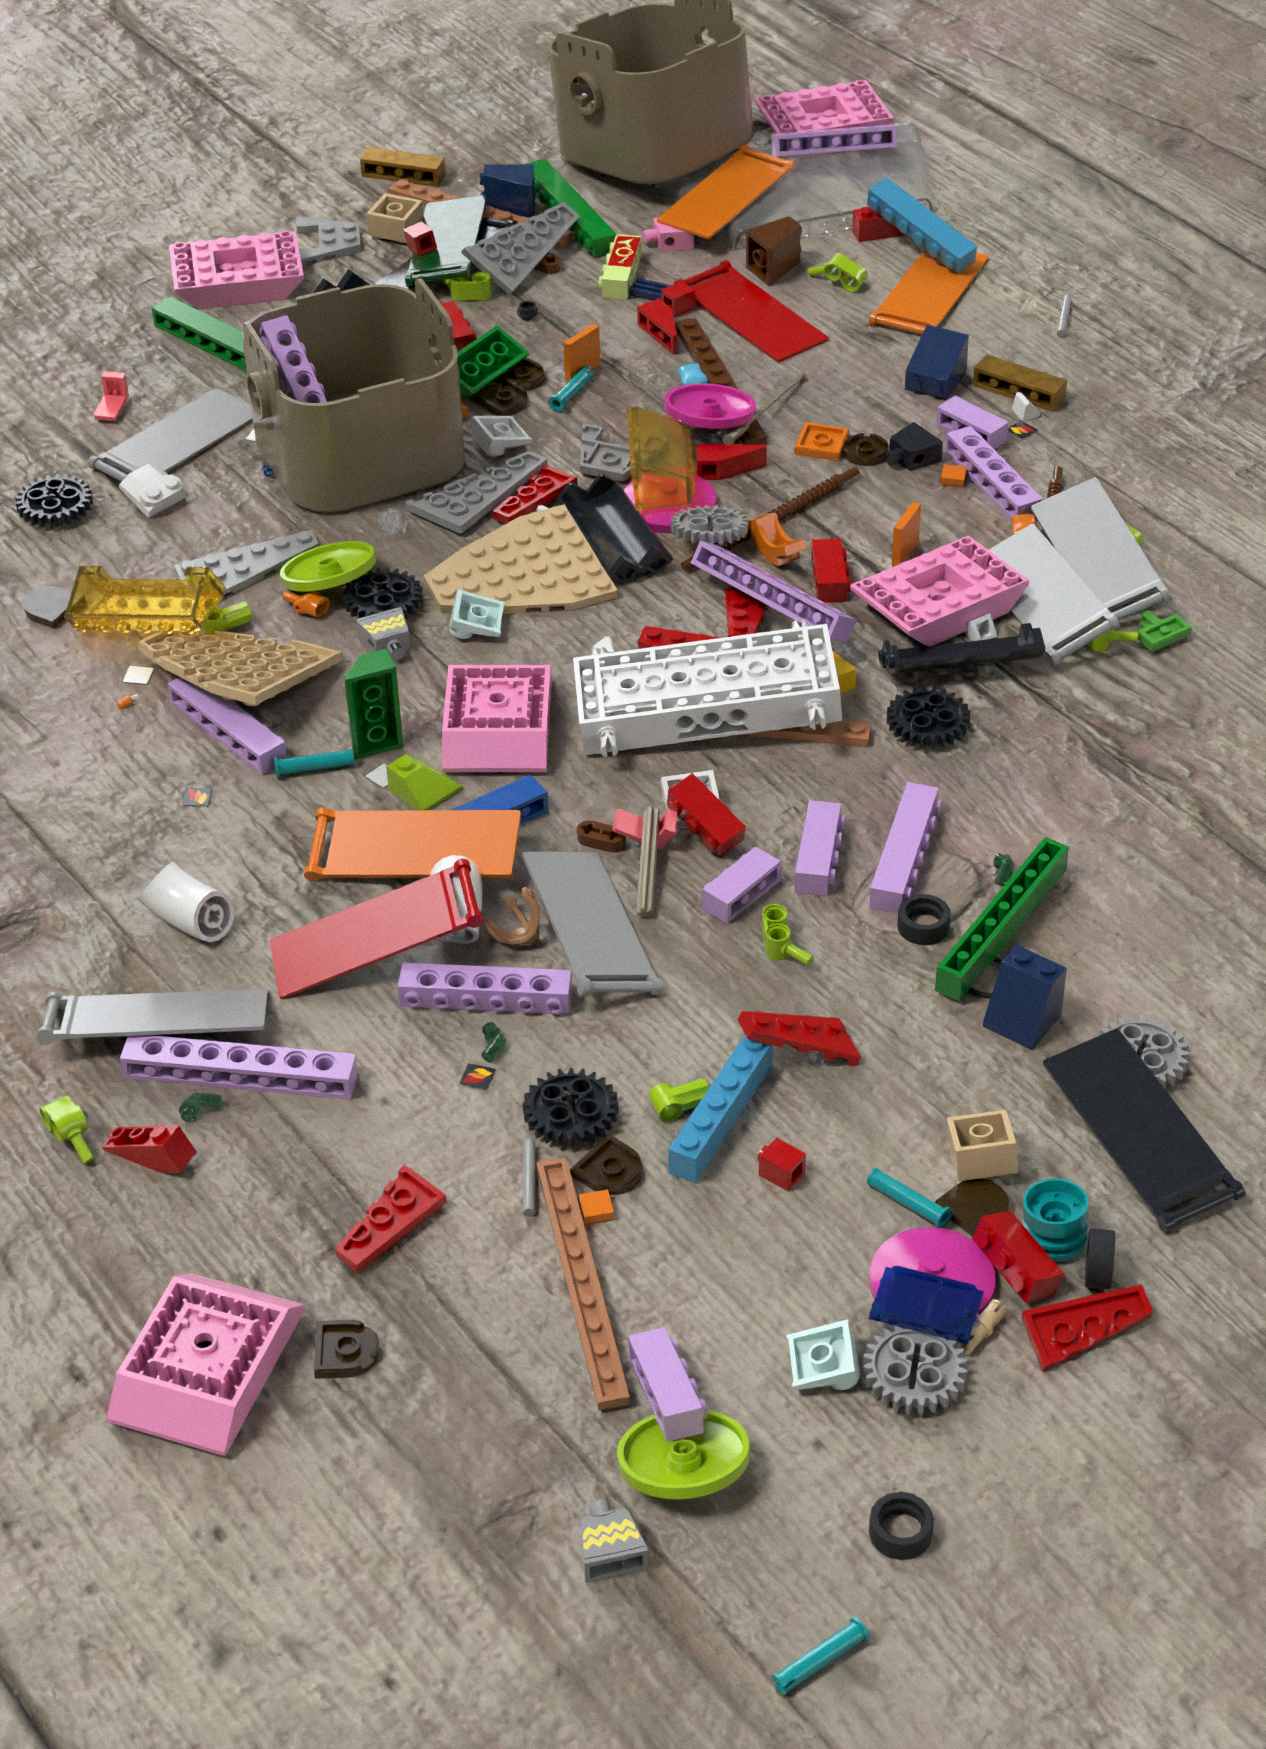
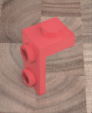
(114, 397)
(632, 826)

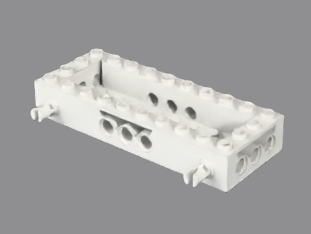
(707, 689)

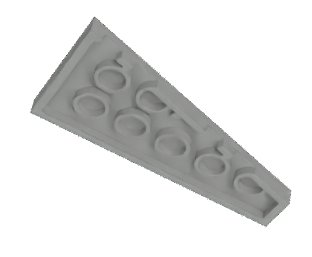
(519, 248)
(474, 496)
(249, 564)

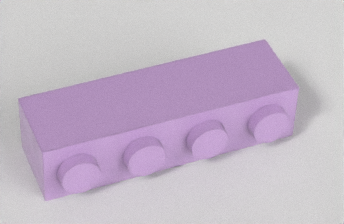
(818, 847)
(667, 1384)

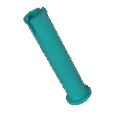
(558, 401)
(313, 762)
(910, 1198)
(821, 1655)

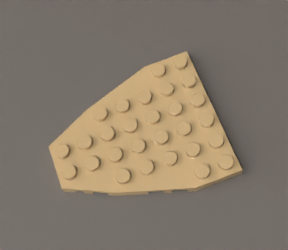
(526, 564)
(236, 663)

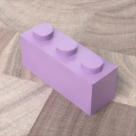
(960, 414)
(741, 884)

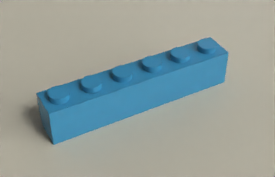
(921, 225)
(719, 1109)

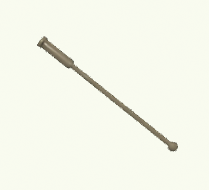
(729, 438)

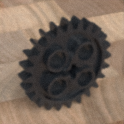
(54, 500)
(382, 592)
(928, 717)
(590, 1101)

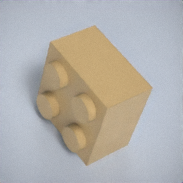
(392, 215)
(982, 1145)

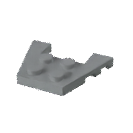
(335, 238)
(603, 457)

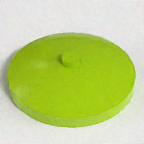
(328, 566)
(686, 1465)

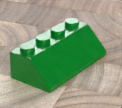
(487, 359)
(373, 705)

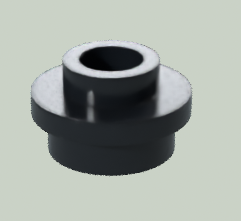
(527, 310)

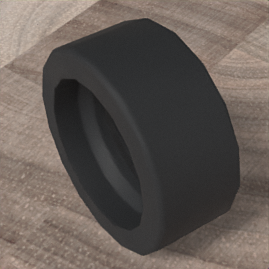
(920, 933)
(1100, 1259)
(905, 1504)

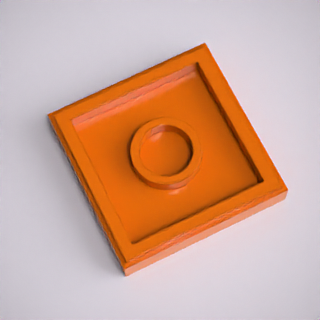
(581, 351)
(821, 441)
(906, 534)

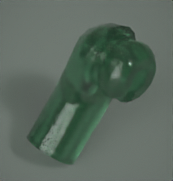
(1005, 866)
(495, 1041)
(197, 1101)

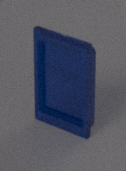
(927, 1303)

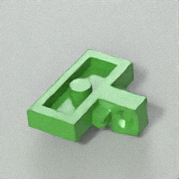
(1161, 632)

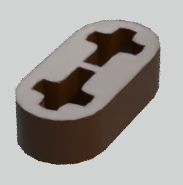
(549, 264)
(600, 836)

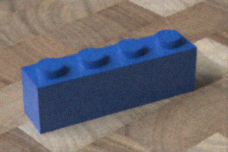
(522, 795)

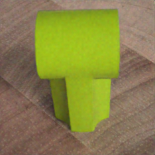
(228, 618)
(672, 1101)

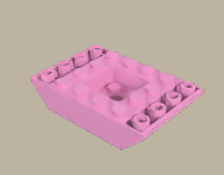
(825, 108)
(236, 269)
(943, 590)
(496, 718)
(193, 1391)

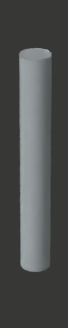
(1063, 320)
(529, 1178)

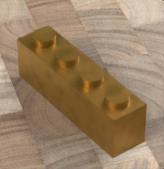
(401, 165)
(1009, 378)

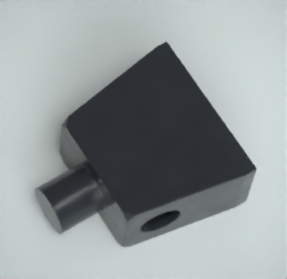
(914, 448)

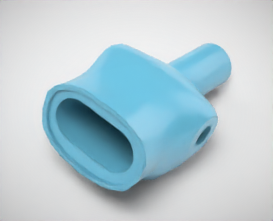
(691, 374)

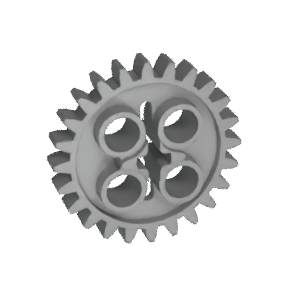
(725, 524)
(1164, 1050)
(890, 1364)

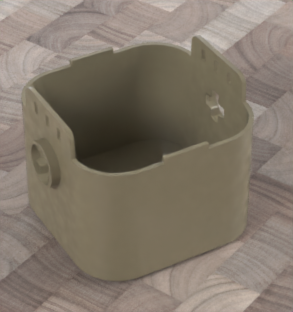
(647, 93)
(388, 395)

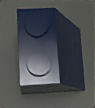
(510, 188)
(937, 362)
(1026, 997)

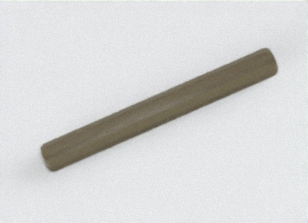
(648, 862)

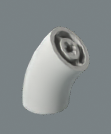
(189, 904)
(468, 934)

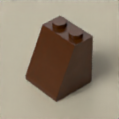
(773, 249)

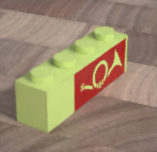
(620, 266)

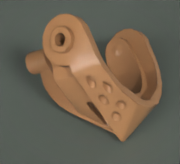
(523, 935)

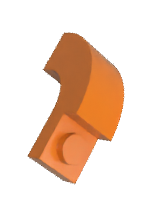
(773, 541)

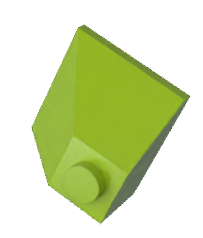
(420, 782)

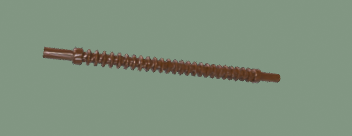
(795, 504)

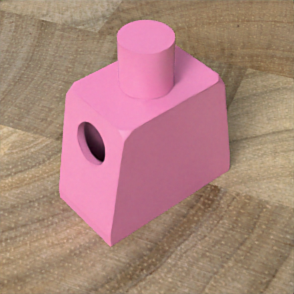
(668, 238)

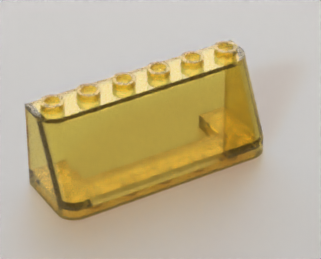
(659, 460)
(143, 604)

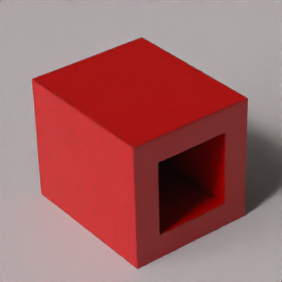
(420, 238)
(679, 298)
(781, 1164)

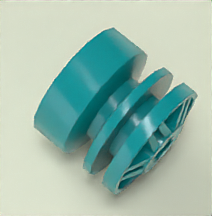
(1057, 1217)

